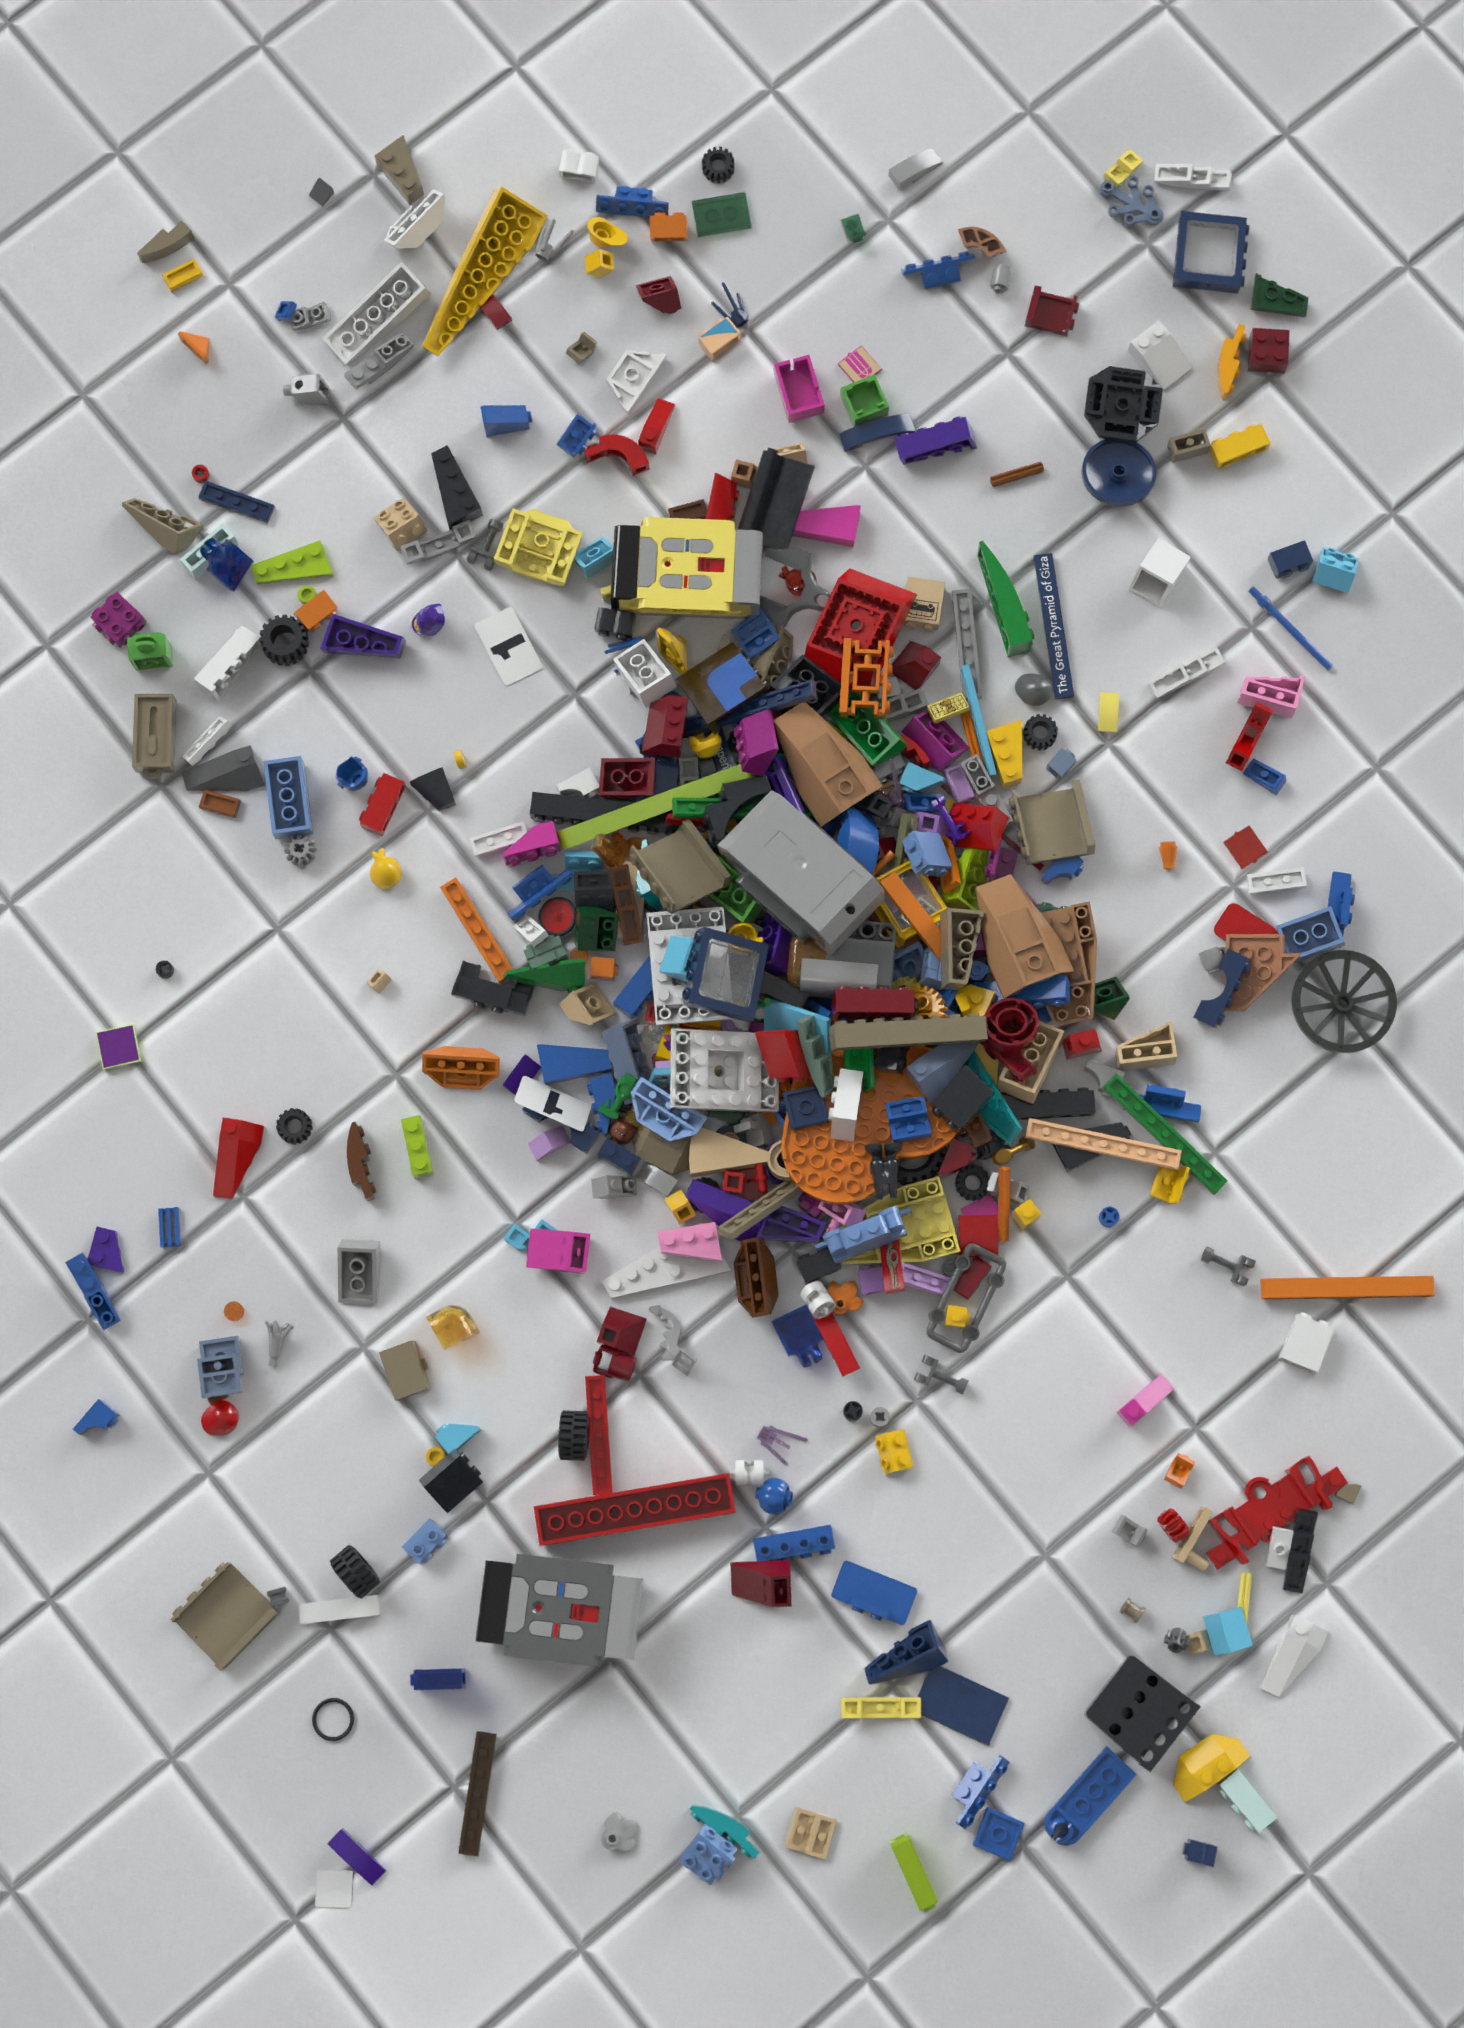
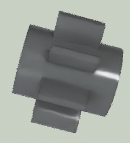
(1176, 1640)

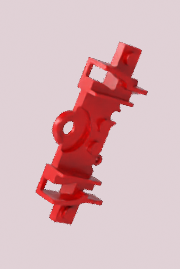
(1276, 1509)

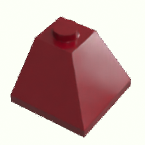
(660, 294)
(915, 664)
(956, 1158)

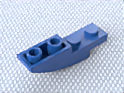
(93, 1291)

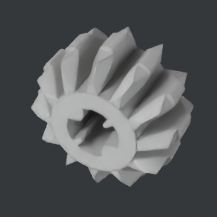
(295, 855)

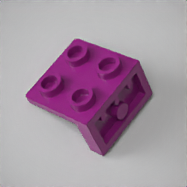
(1002, 864)

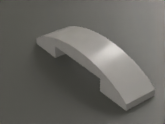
(439, 544)

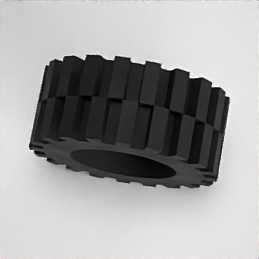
(925, 1172)

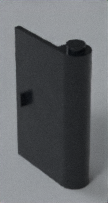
(776, 498)

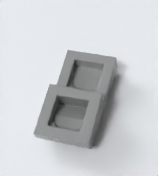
(657, 1179)

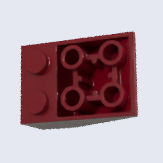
(762, 1582)

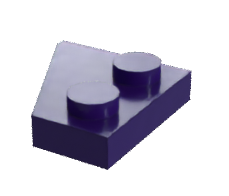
(105, 1250)

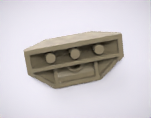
(666, 1155)

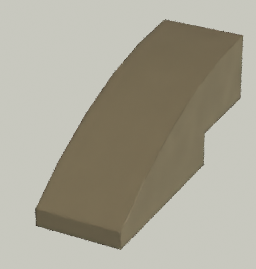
(166, 243)

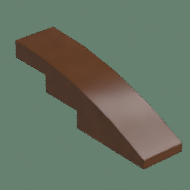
(625, 904)

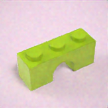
(417, 1147)

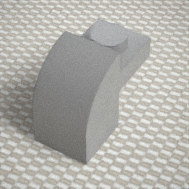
(756, 1129)
(1018, 1189)

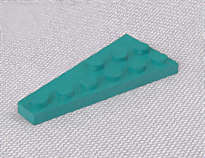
(998, 1113)

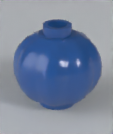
(774, 1496)

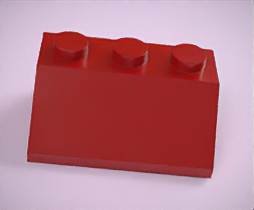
(722, 499)
(983, 822)

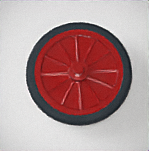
(557, 916)

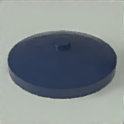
(1118, 472)

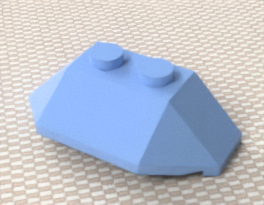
(654, 1112)

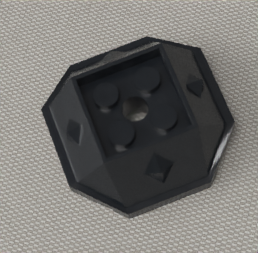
(1126, 387)

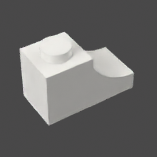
(580, 784)

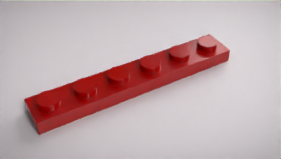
(598, 1435)

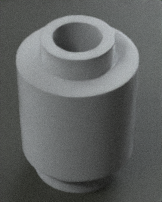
(1000, 278)

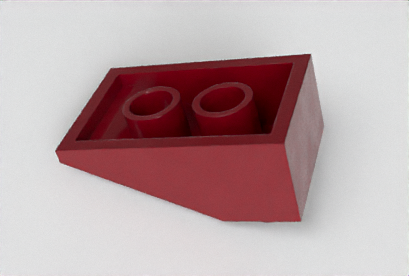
(627, 778)

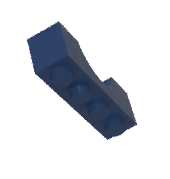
(1234, 967)
(582, 1140)

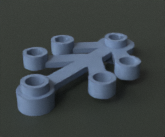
(1133, 203)

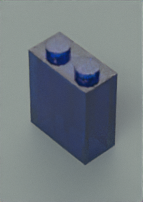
(438, 1679)

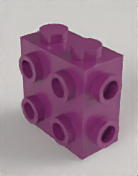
(117, 620)

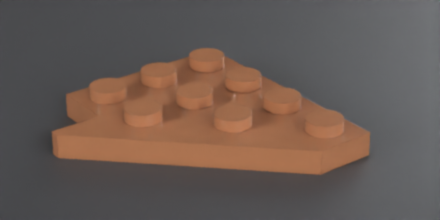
(1267, 965)

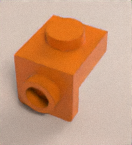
(1179, 1470)

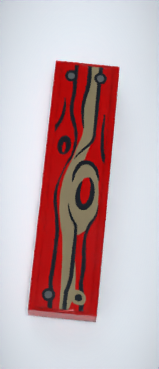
(892, 1267)

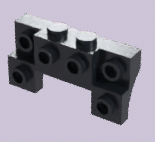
(491, 994)

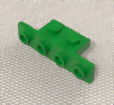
(862, 1061)

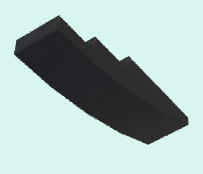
(1300, 1550)

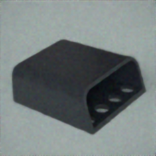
(1137, 1709)

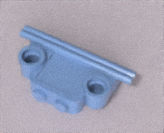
(865, 1235)

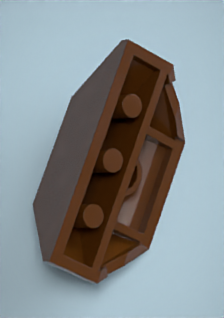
(756, 1277)

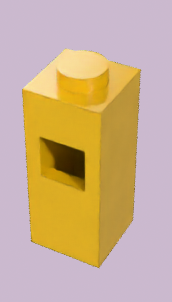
(1026, 1214)

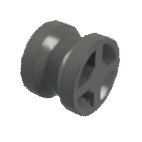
(278, 1597)

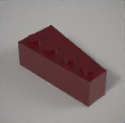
(872, 1003)

